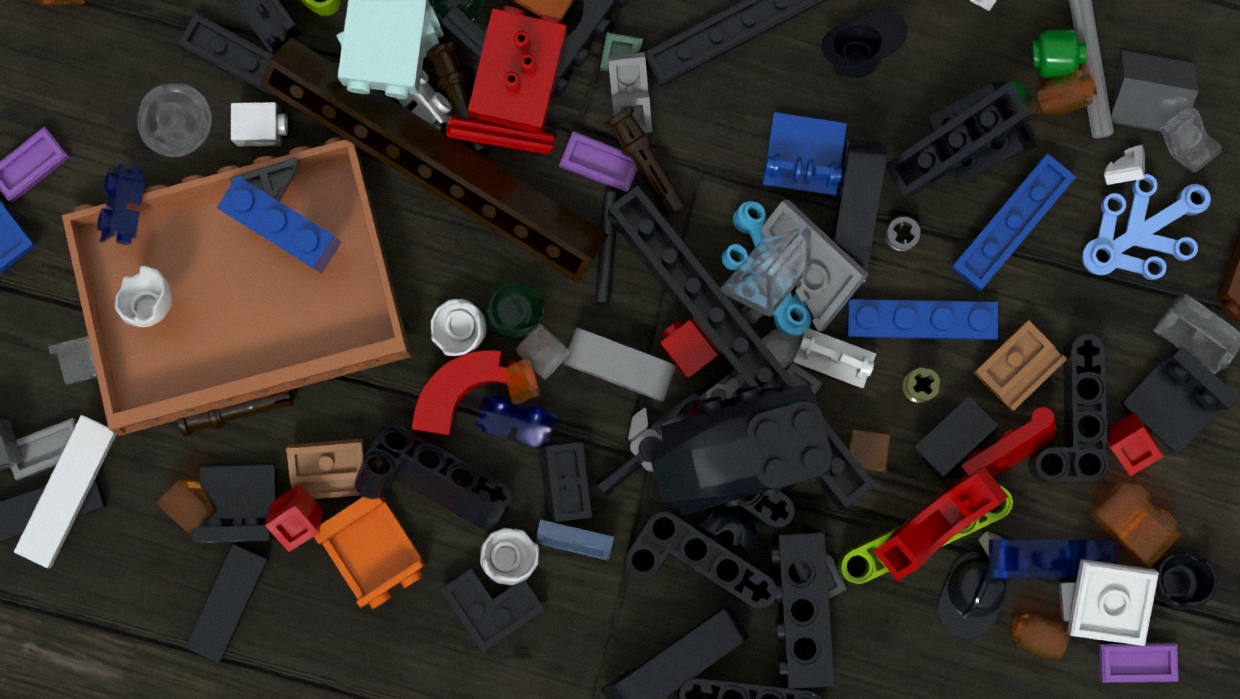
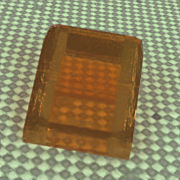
(521, 382)
(186, 504)

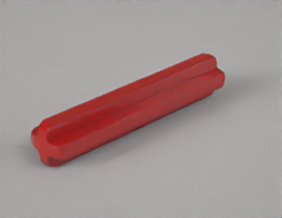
(498, 135)

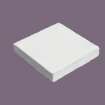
(1112, 602)

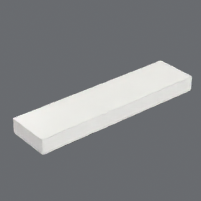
(65, 492)

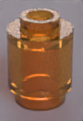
(1067, 93)
(1039, 636)

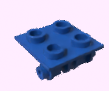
(805, 154)

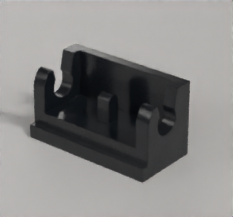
(269, 22)
(956, 438)
(565, 482)

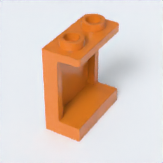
(371, 550)

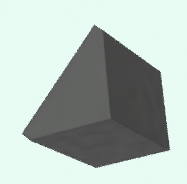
(1151, 90)

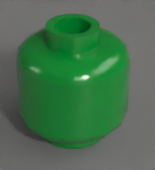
(1058, 53)

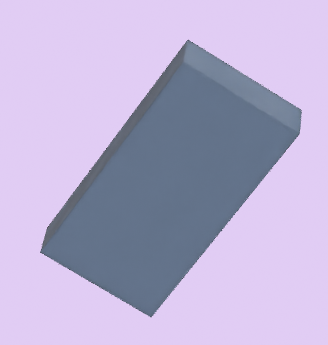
(574, 540)

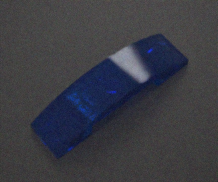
(1045, 557)

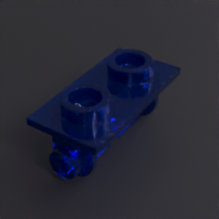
(115, 218)
(500, 414)

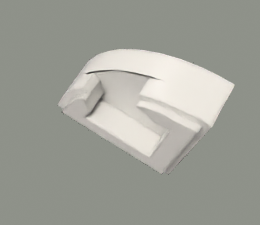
(1128, 167)

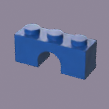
(279, 224)

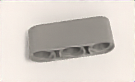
(620, 364)

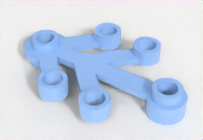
(1140, 232)

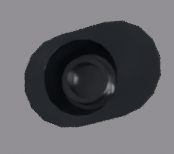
(863, 42)
(970, 597)

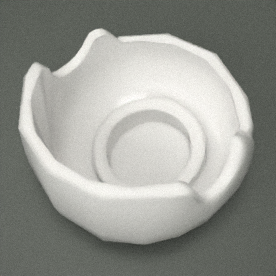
(144, 298)
(458, 327)
(509, 556)

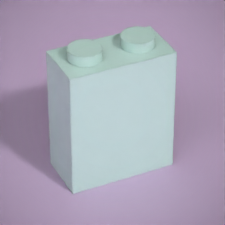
(384, 46)

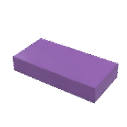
(598, 162)
(30, 164)
(1138, 663)

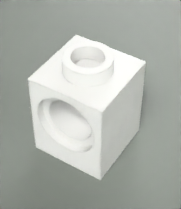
(258, 124)

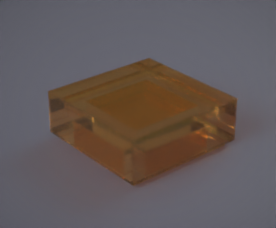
(870, 449)

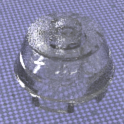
(174, 119)

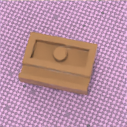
(1019, 365)
(326, 467)

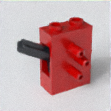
(515, 67)

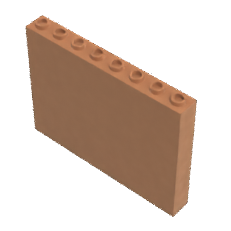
(242, 308)

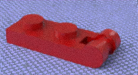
(1014, 445)

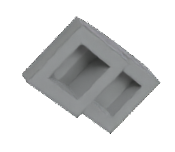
(630, 87)

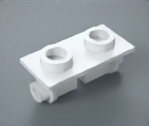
(431, 105)
(835, 358)

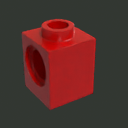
(687, 348)
(1133, 444)
(294, 518)

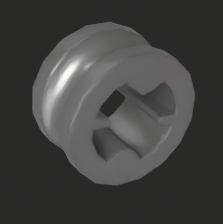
(914, 233)

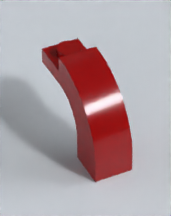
(447, 387)
(939, 522)

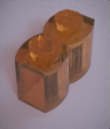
(1135, 522)

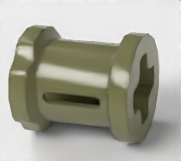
(931, 388)

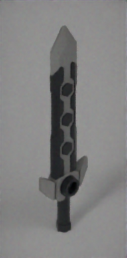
(647, 442)

